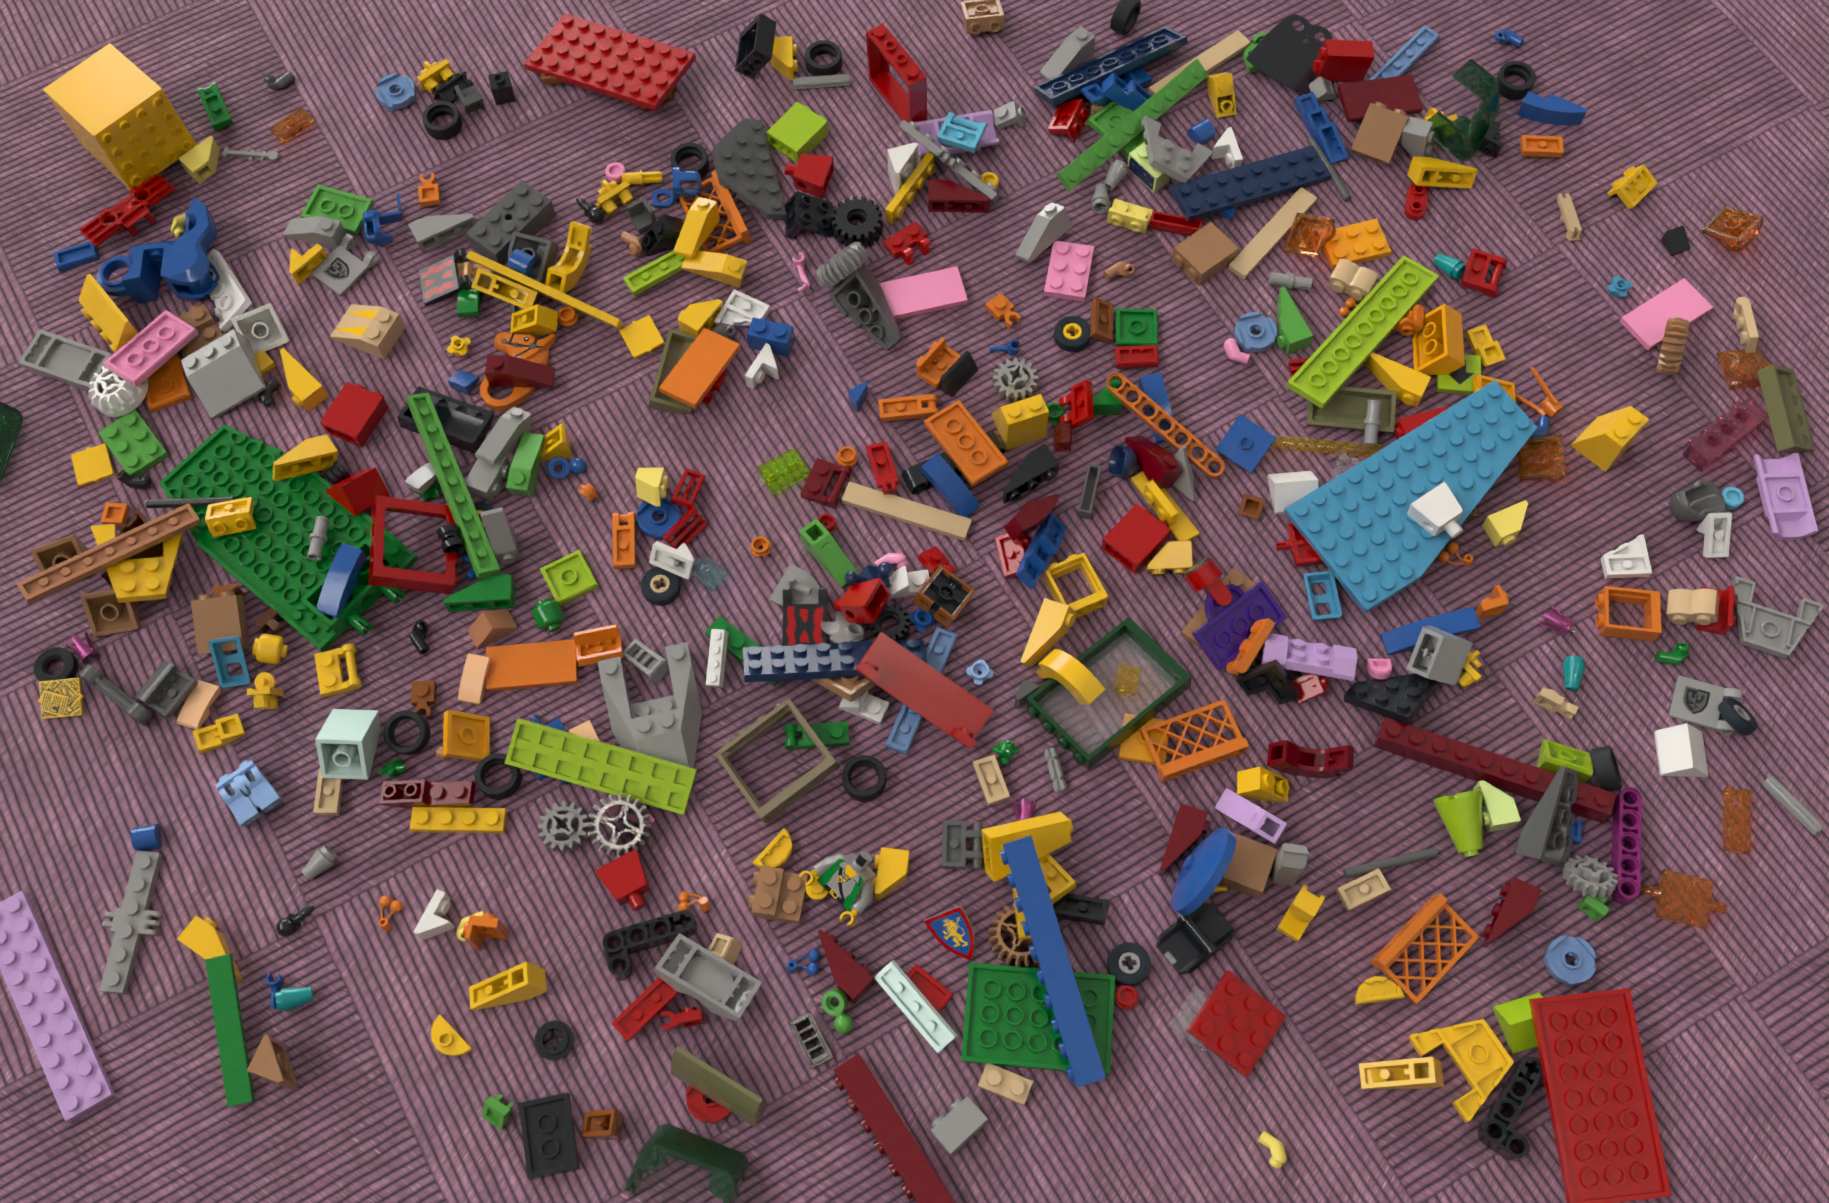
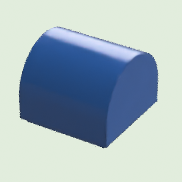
(1202, 132)
(521, 262)
(146, 837)

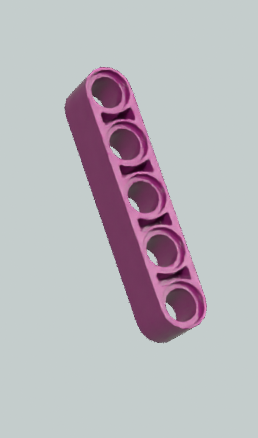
(1630, 835)

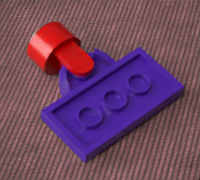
(1228, 611)

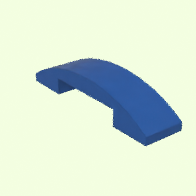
(1094, 91)

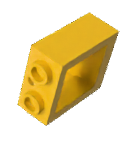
(1073, 563)

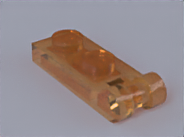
(1736, 820)

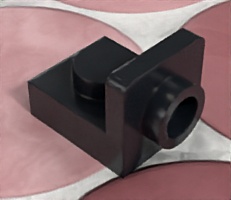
(1490, 143)

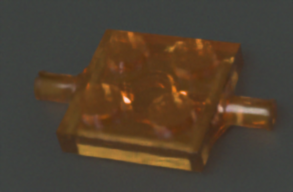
(1684, 898)

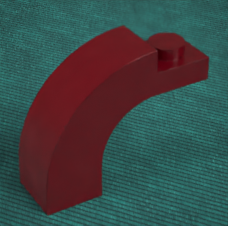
(1307, 762)

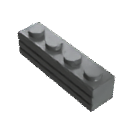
(1089, 491)

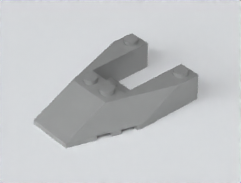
(658, 726)

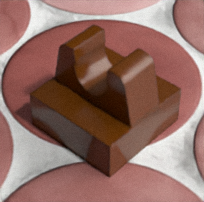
(269, 621)

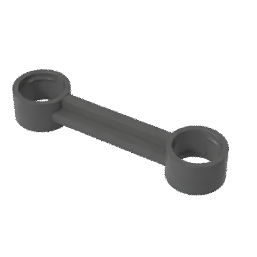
(115, 694)

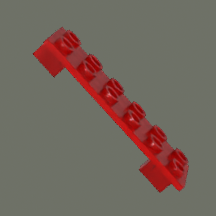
(924, 690)

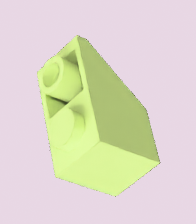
(1498, 808)

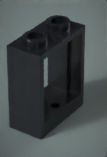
(755, 46)

